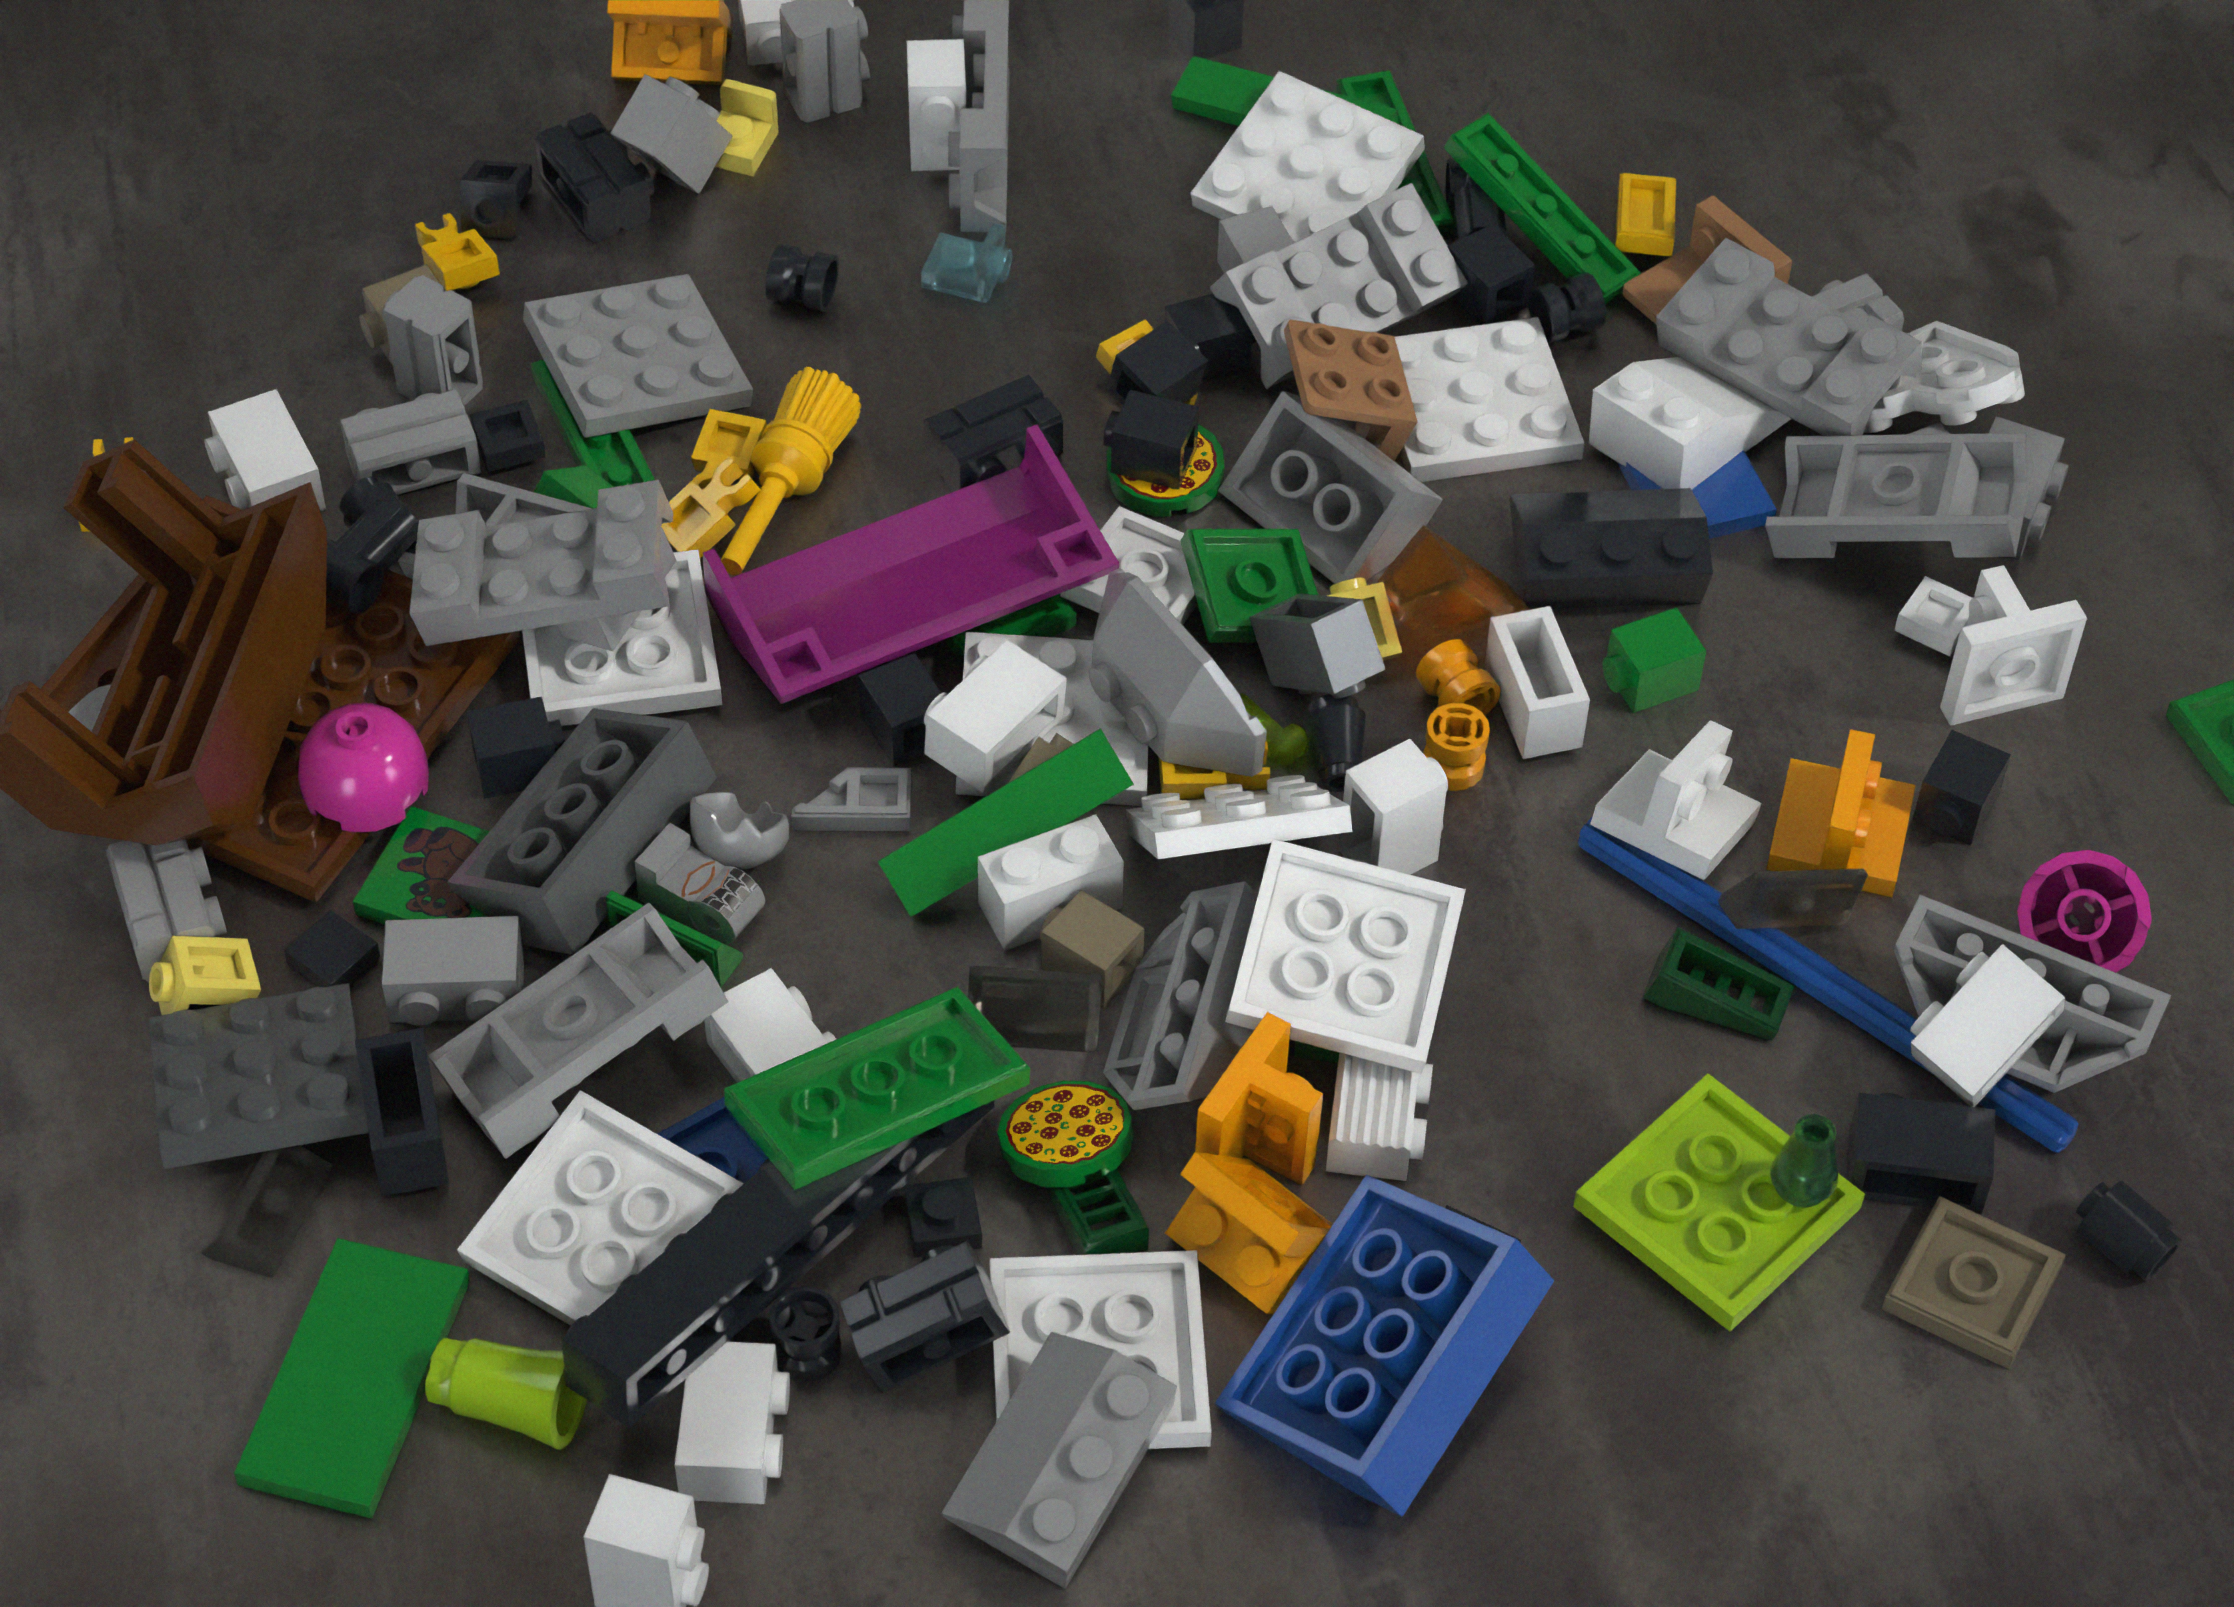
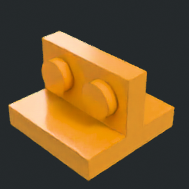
(670, 40)
(1843, 818)
(1262, 1107)
(1247, 1227)

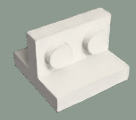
(2009, 653)
(1680, 805)

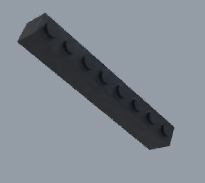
(729, 1272)

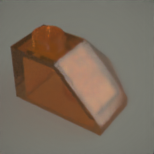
(1445, 587)

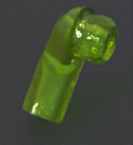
(1283, 743)

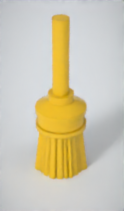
(794, 452)

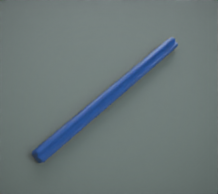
(1817, 978)

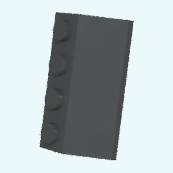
(584, 826)

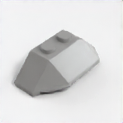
(1169, 684)
(2104, 1013)
(1173, 1021)

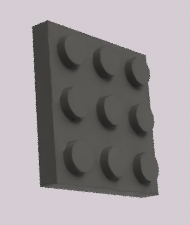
(256, 1076)

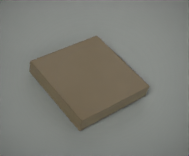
(1973, 1282)

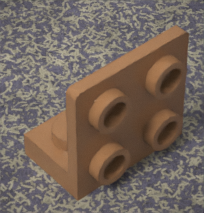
(1711, 225)
(1353, 379)

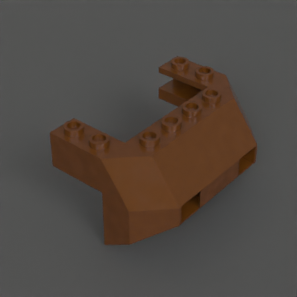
(204, 672)

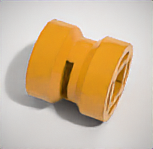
(1454, 677)
(1458, 742)

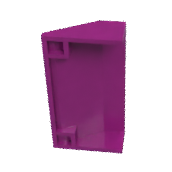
(911, 577)

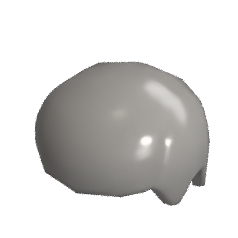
(734, 836)

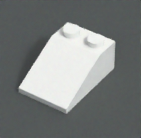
(1676, 421)

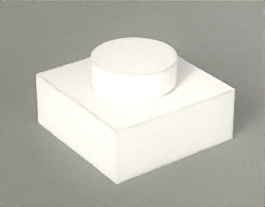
(1934, 615)

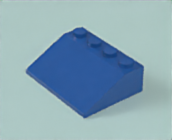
(1386, 1342)

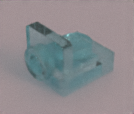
(968, 266)

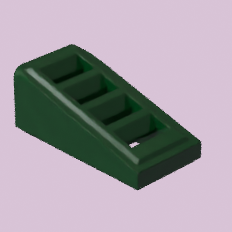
(1692, 997)
(1126, 1236)

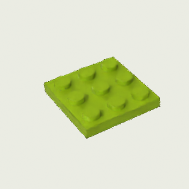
(1702, 1203)

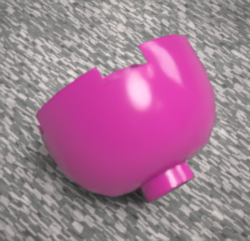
(362, 767)
(2060, 889)

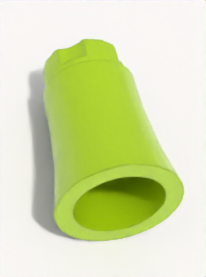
(507, 1388)

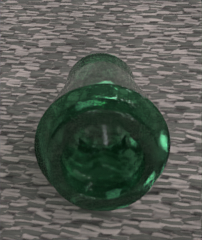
(1807, 1163)

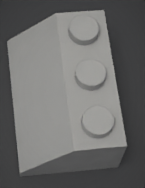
(1331, 485)
(1061, 1455)

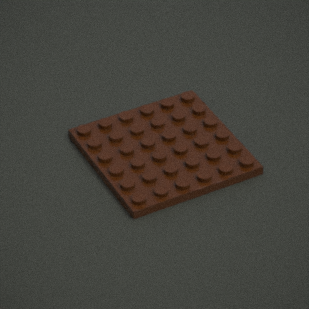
(359, 660)

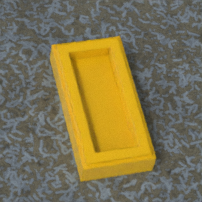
(1645, 214)

